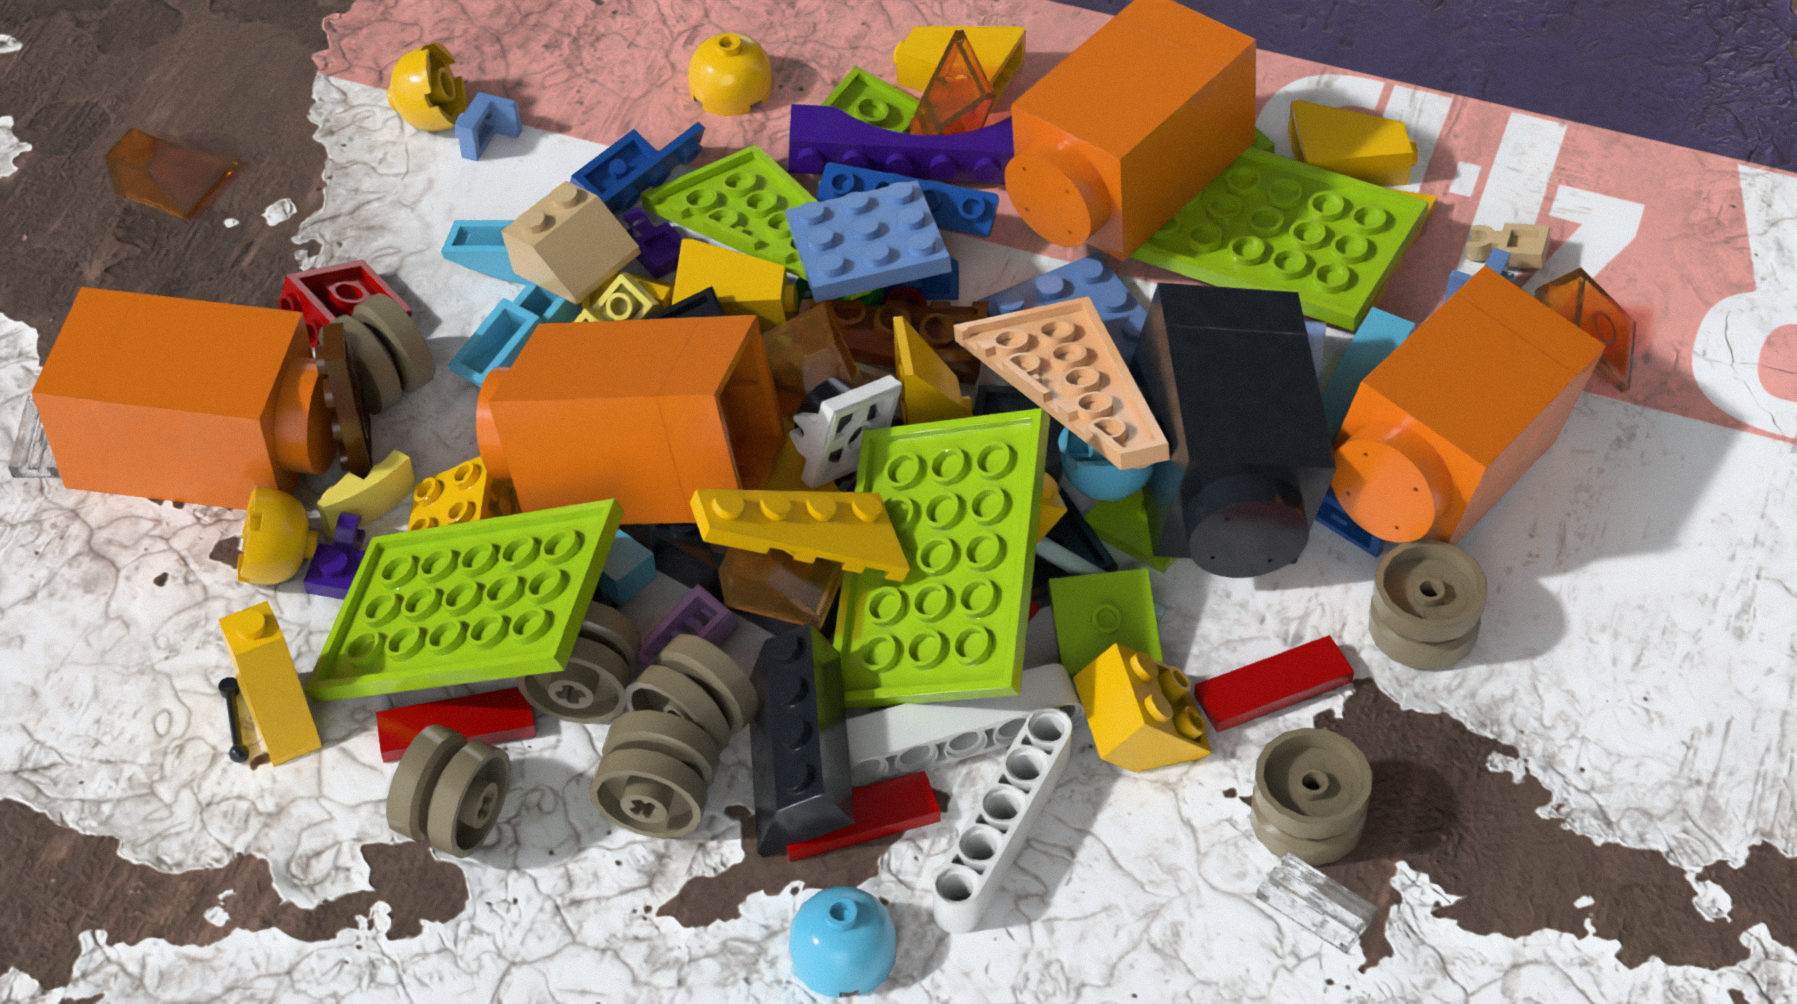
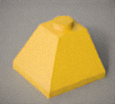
(928, 385)

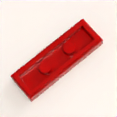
(1273, 683)
(482, 716)
(879, 812)

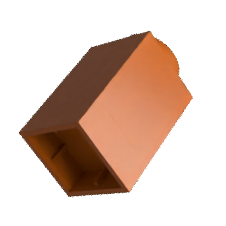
(1131, 126)
(183, 399)
(1459, 412)
(633, 415)

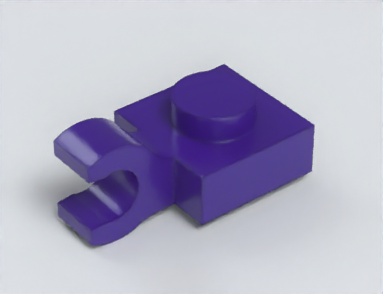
(657, 245)
(337, 564)

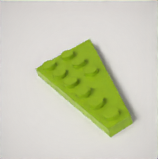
(739, 205)

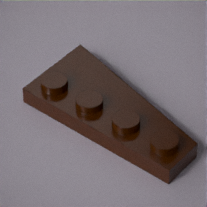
(870, 330)
(342, 391)

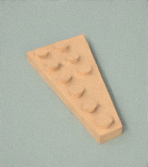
(1073, 372)

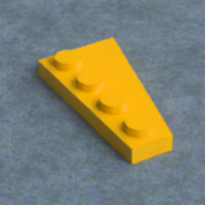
(805, 525)

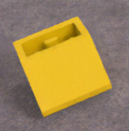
(1140, 711)

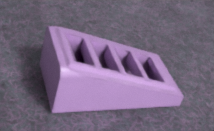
(685, 615)

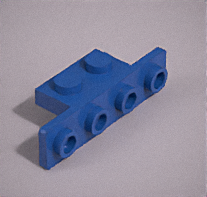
(634, 166)
(951, 206)

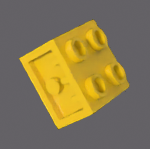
(461, 496)

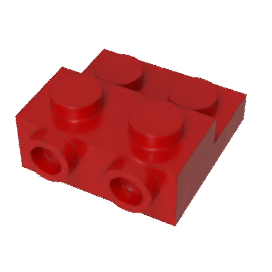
(332, 292)

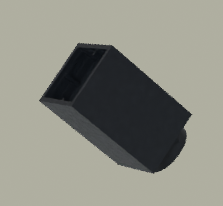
(1242, 427)

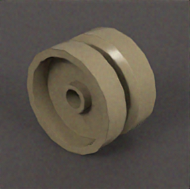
(386, 351)
(1427, 604)
(596, 672)
(698, 685)
(654, 774)
(448, 790)
(1311, 795)

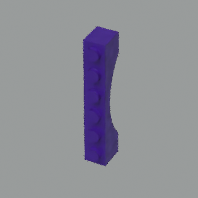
(833, 136)

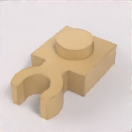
(1524, 241)

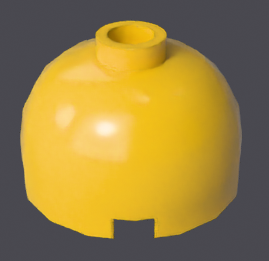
(730, 74)
(426, 90)
(274, 538)

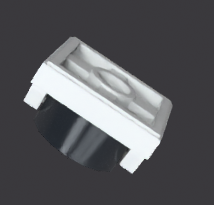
(833, 422)

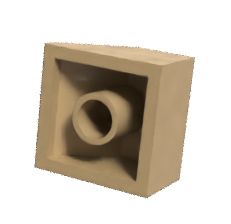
(568, 243)

